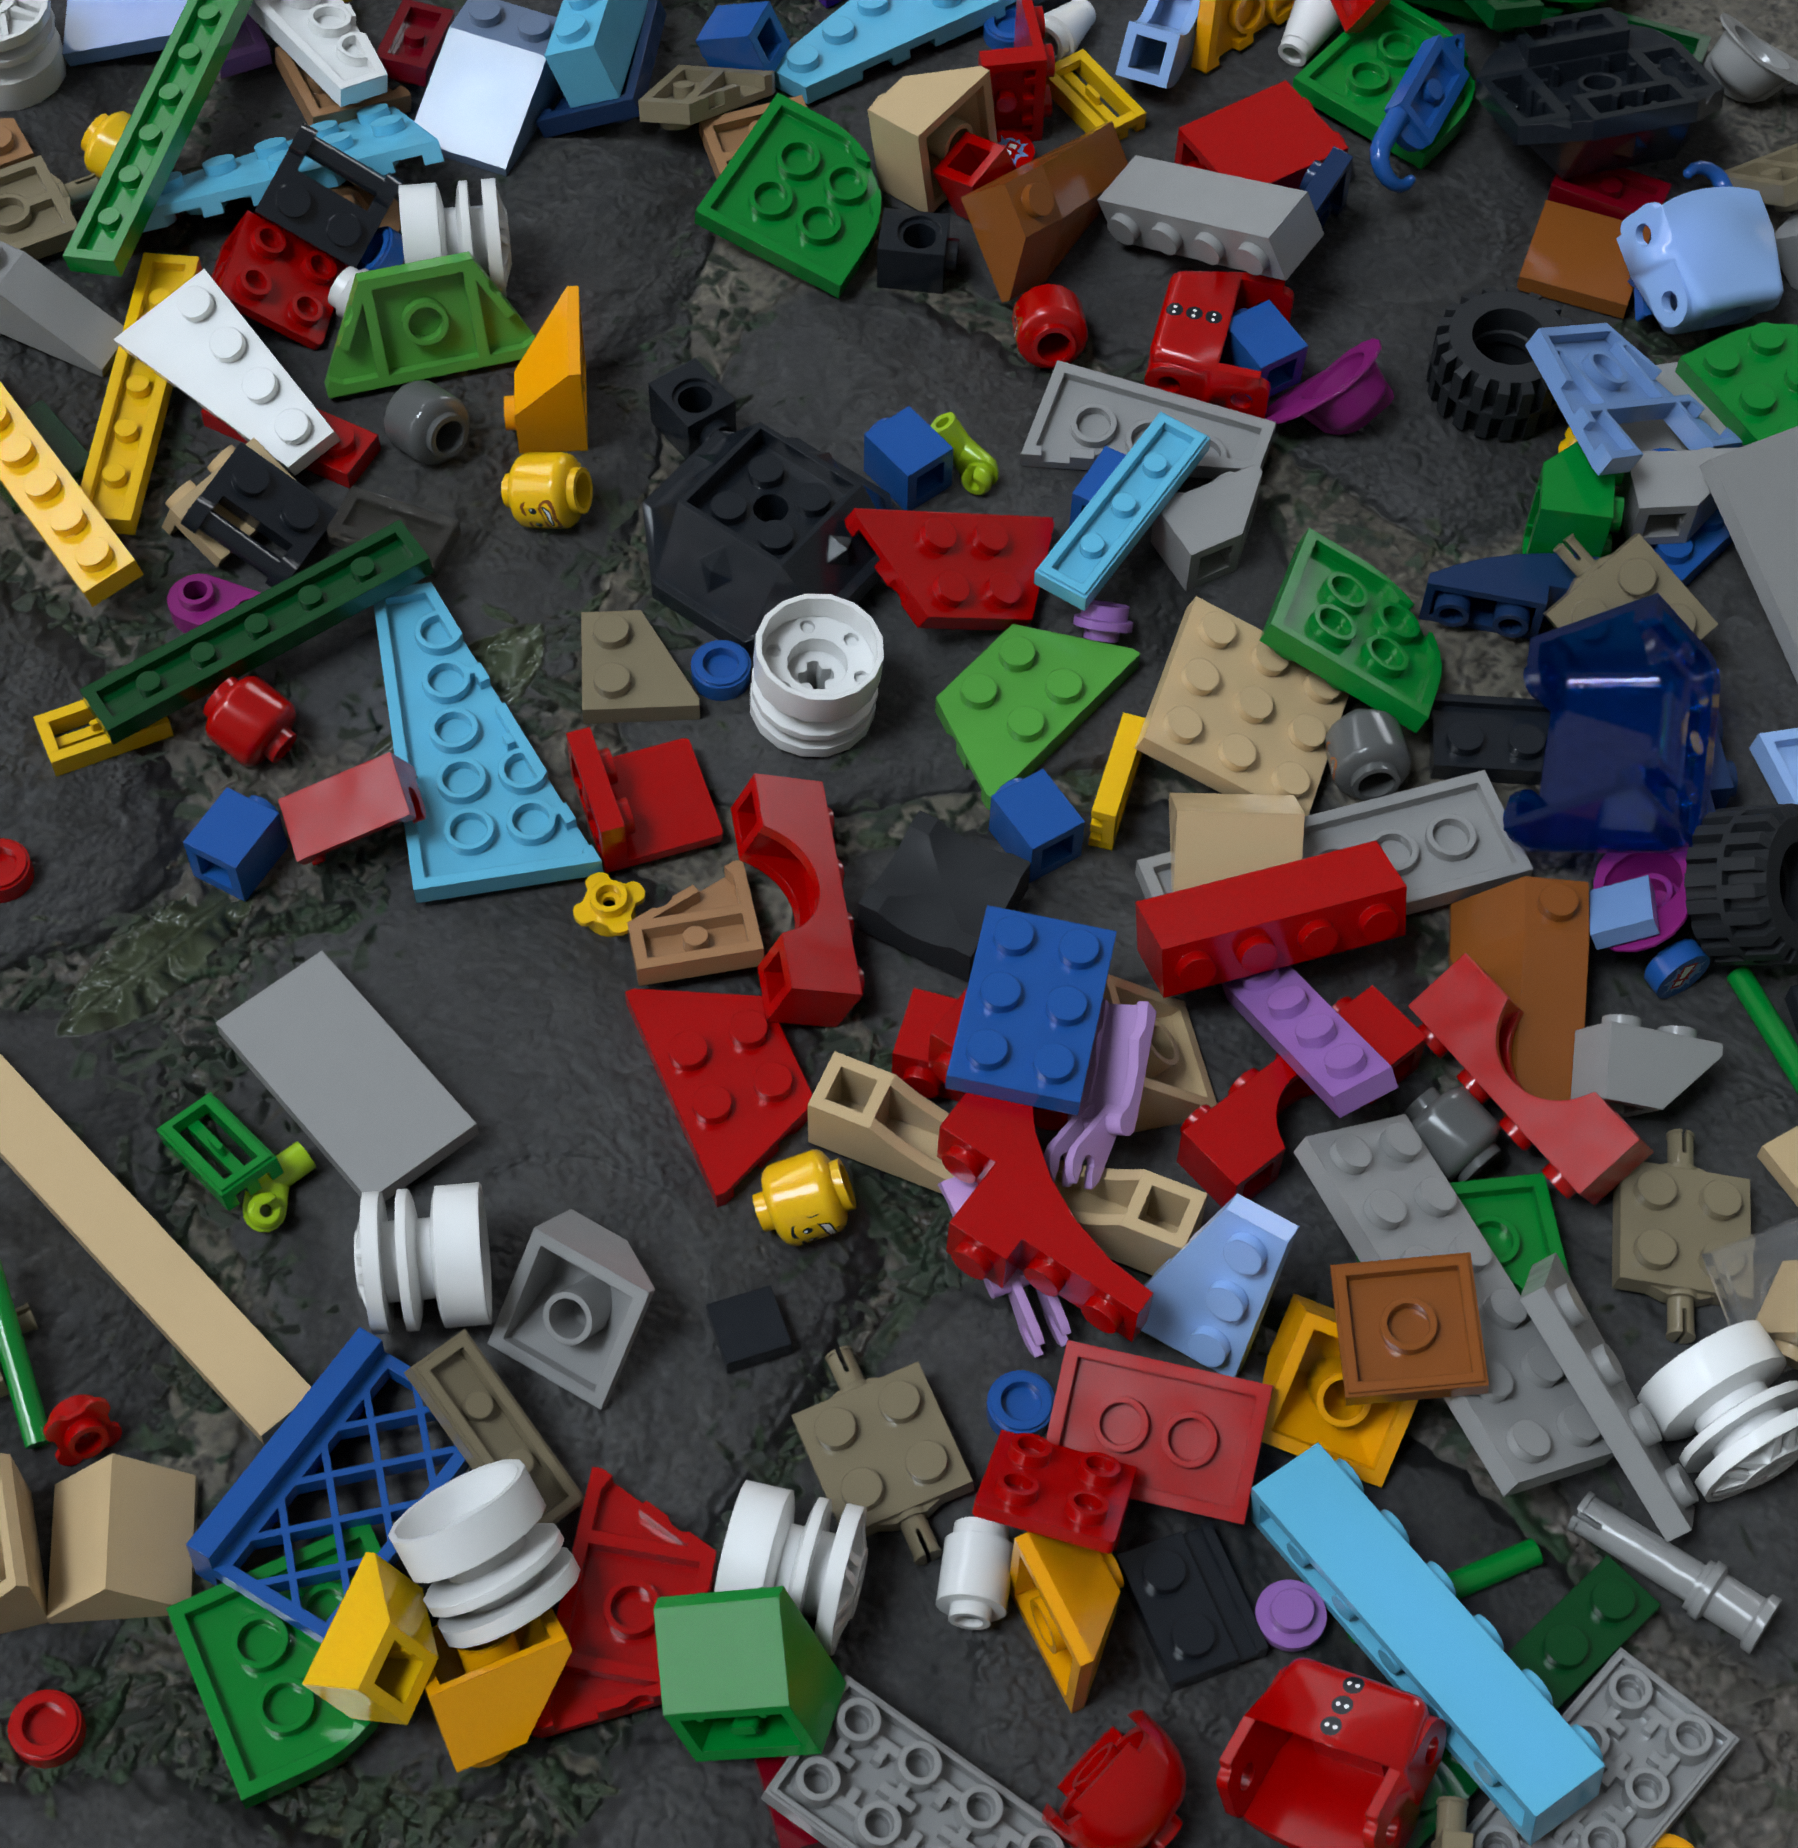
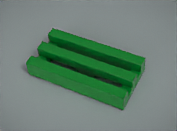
(240, 1176)

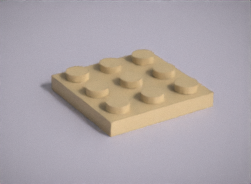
(1239, 711)

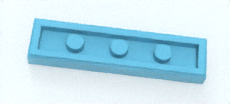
(1121, 511)

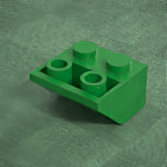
(1573, 501)
(744, 1675)

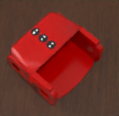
(1193, 335)
(1331, 1760)

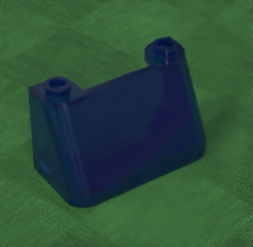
(1625, 734)

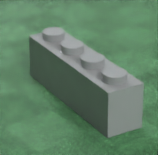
(1211, 217)

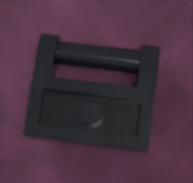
(319, 213)
(268, 503)

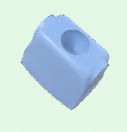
(1706, 258)

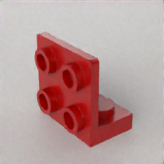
(1020, 75)
(277, 279)
(642, 800)
(1055, 1491)

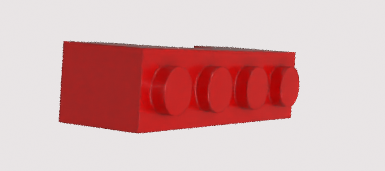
(789, 836)
(1581, 1137)
(1238, 1139)

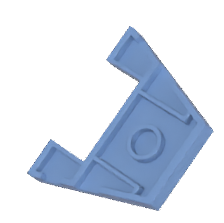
(1609, 382)

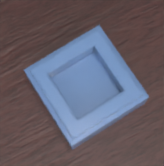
(1623, 912)

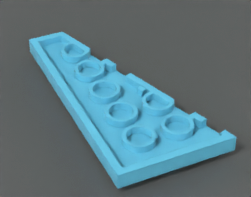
(870, 33)
(375, 138)
(482, 785)

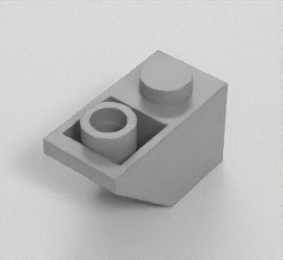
(1667, 495)
(1206, 528)
(1636, 1065)

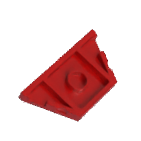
(958, 565)
(724, 1077)
(626, 1562)

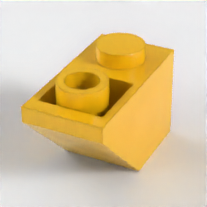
(376, 1647)

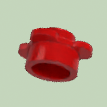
(81, 1428)

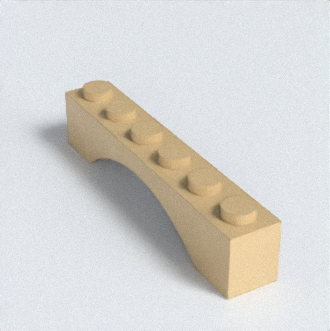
(892, 1127)

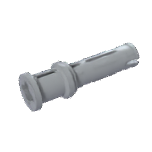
(1704, 1588)

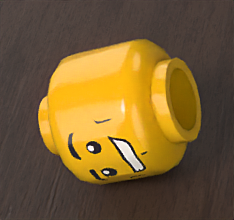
(804, 1197)

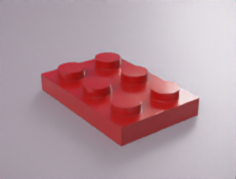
(1180, 1425)

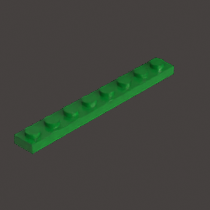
(154, 137)

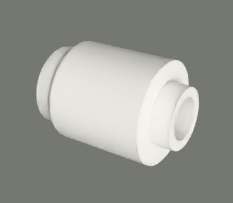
(975, 1573)

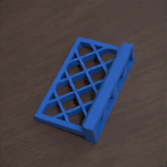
(287, 1469)

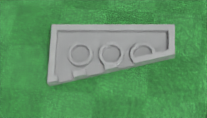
(1097, 410)
(1602, 1388)

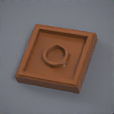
(1578, 260)
(1409, 1329)

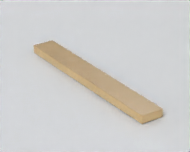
(145, 1261)

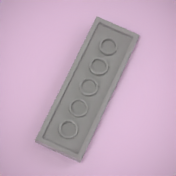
(1437, 836)
(1401, 1206)

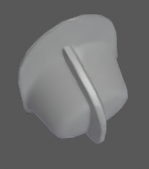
(1747, 65)

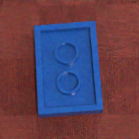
(1031, 1010)

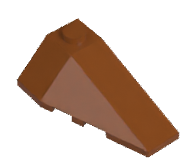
(1042, 209)
(1537, 950)

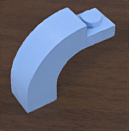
(1159, 42)

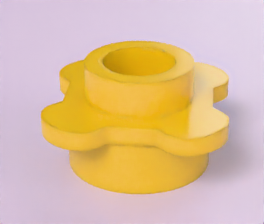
(608, 920)

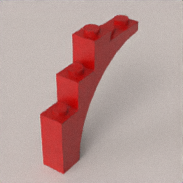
(1017, 1210)

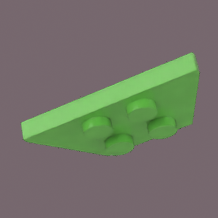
(423, 325)
(1027, 700)

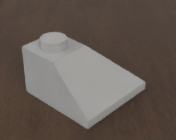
(574, 1306)

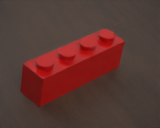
(1270, 918)

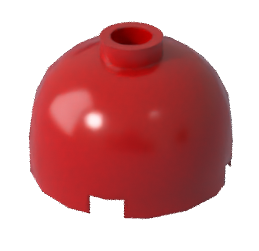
(1122, 1791)

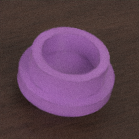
(1104, 621)
(1291, 1615)

